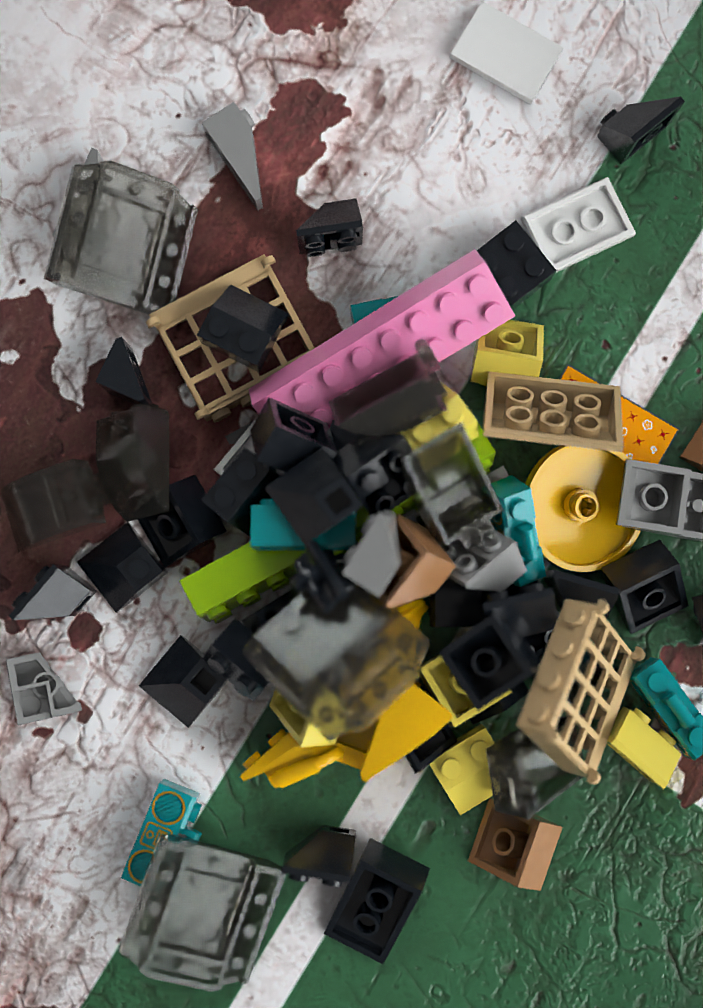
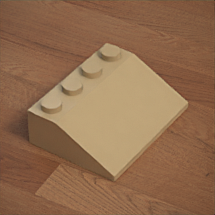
(553, 411)

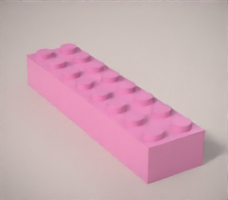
(444, 310)

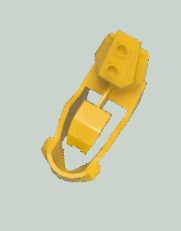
(389, 738)

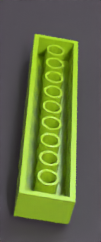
(248, 573)

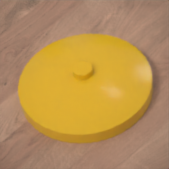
(578, 507)

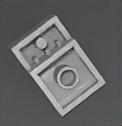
(661, 500)

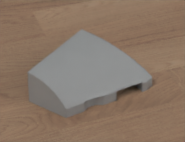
(38, 690)

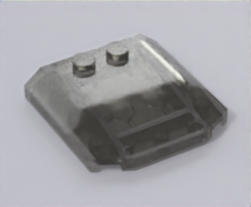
(121, 237)
(341, 663)
(201, 914)

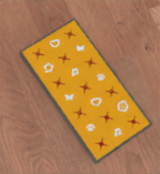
(644, 433)

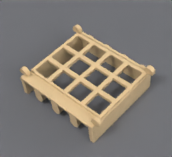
(204, 298)
(555, 677)

